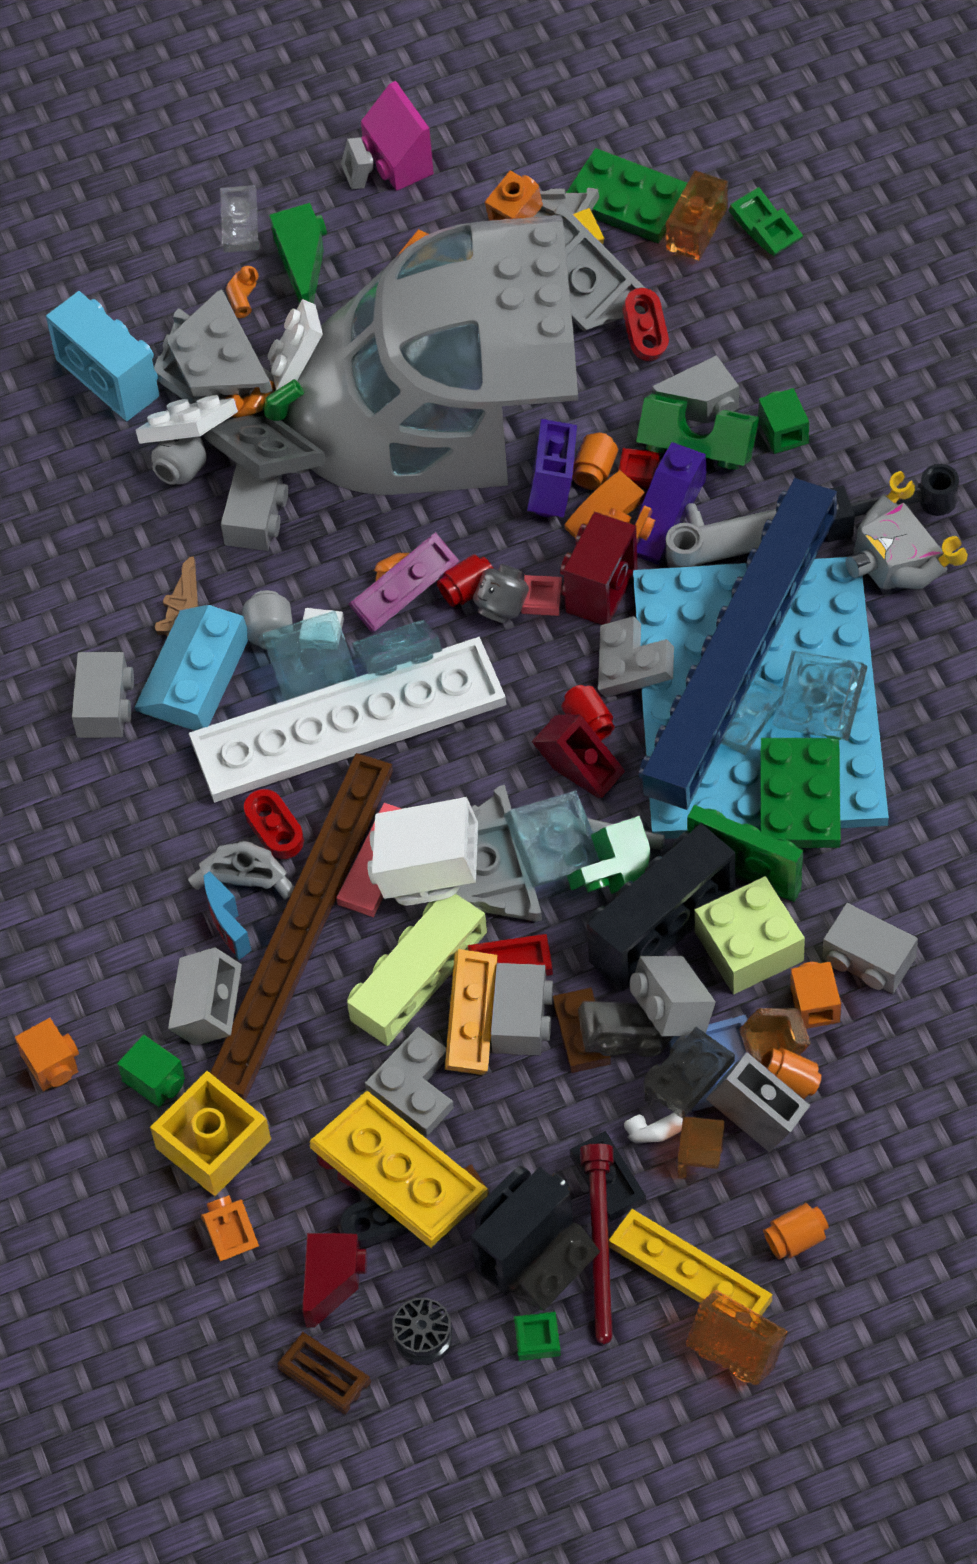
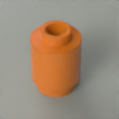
(594, 460)
(793, 1070)
(796, 1231)

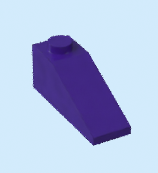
(552, 468)
(671, 489)

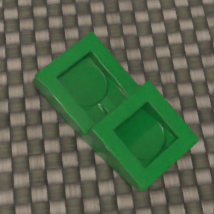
(765, 224)

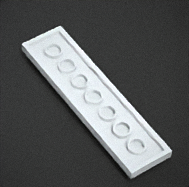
(346, 720)

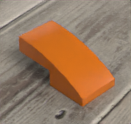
(616, 493)

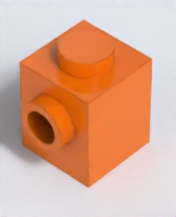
(514, 198)
(48, 1054)

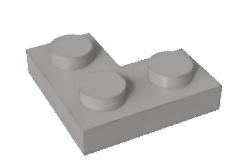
(628, 665)
(404, 1085)

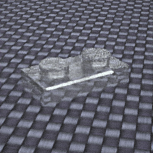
(239, 218)

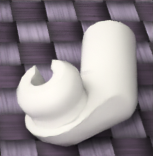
(655, 1132)

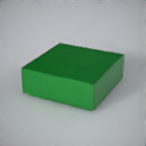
(537, 1336)

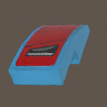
(224, 911)

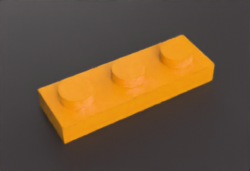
(471, 1012)

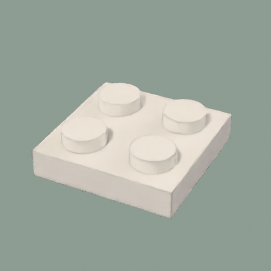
(296, 345)
(186, 419)

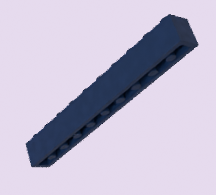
(738, 644)

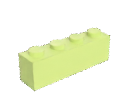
(415, 967)

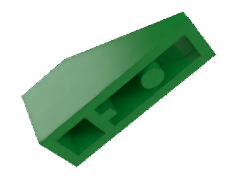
(300, 246)

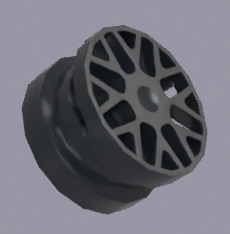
(422, 1332)

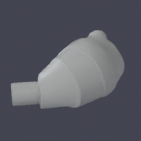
(245, 866)

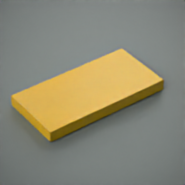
(398, 1168)

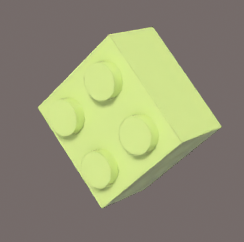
(749, 935)

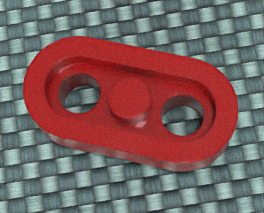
(645, 326)
(276, 826)

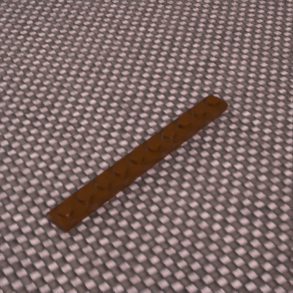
(301, 924)

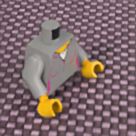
(897, 547)

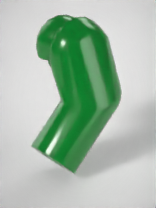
(278, 402)

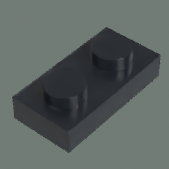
(621, 1186)

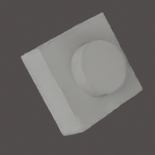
(356, 163)

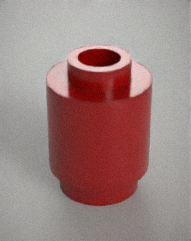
(462, 580)
(588, 703)

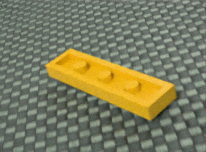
(683, 1264)

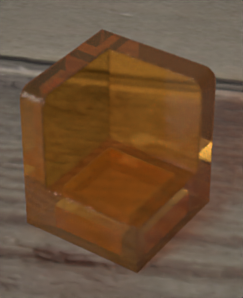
(774, 1029)
(700, 1144)

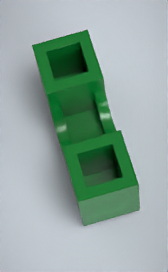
(665, 422)

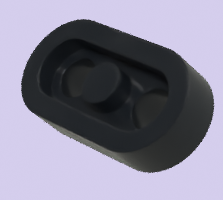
(381, 1223)

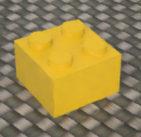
(210, 1133)

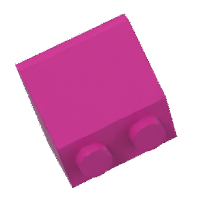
(397, 138)

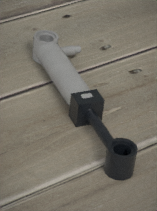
(743, 533)

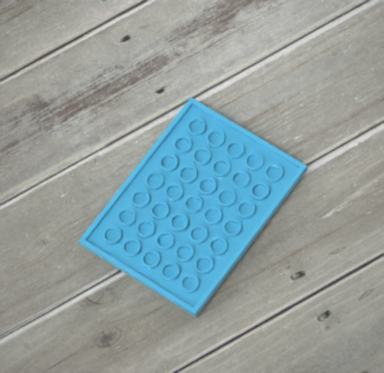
(822, 620)

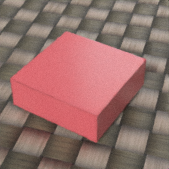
(543, 595)

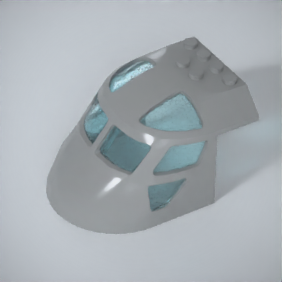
(436, 353)

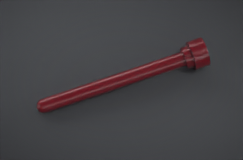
(597, 1163)

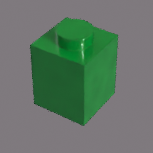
(783, 420)
(152, 1071)

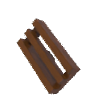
(351, 1393)

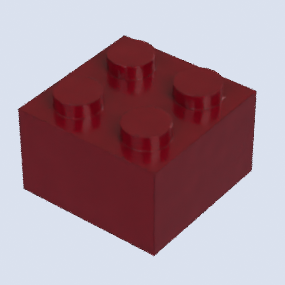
(599, 568)

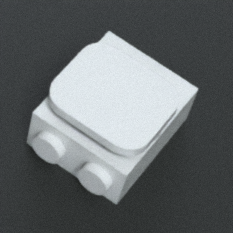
(424, 851)

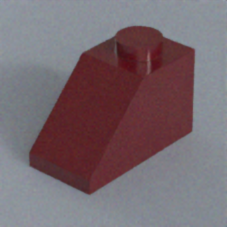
(578, 754)
(330, 1273)

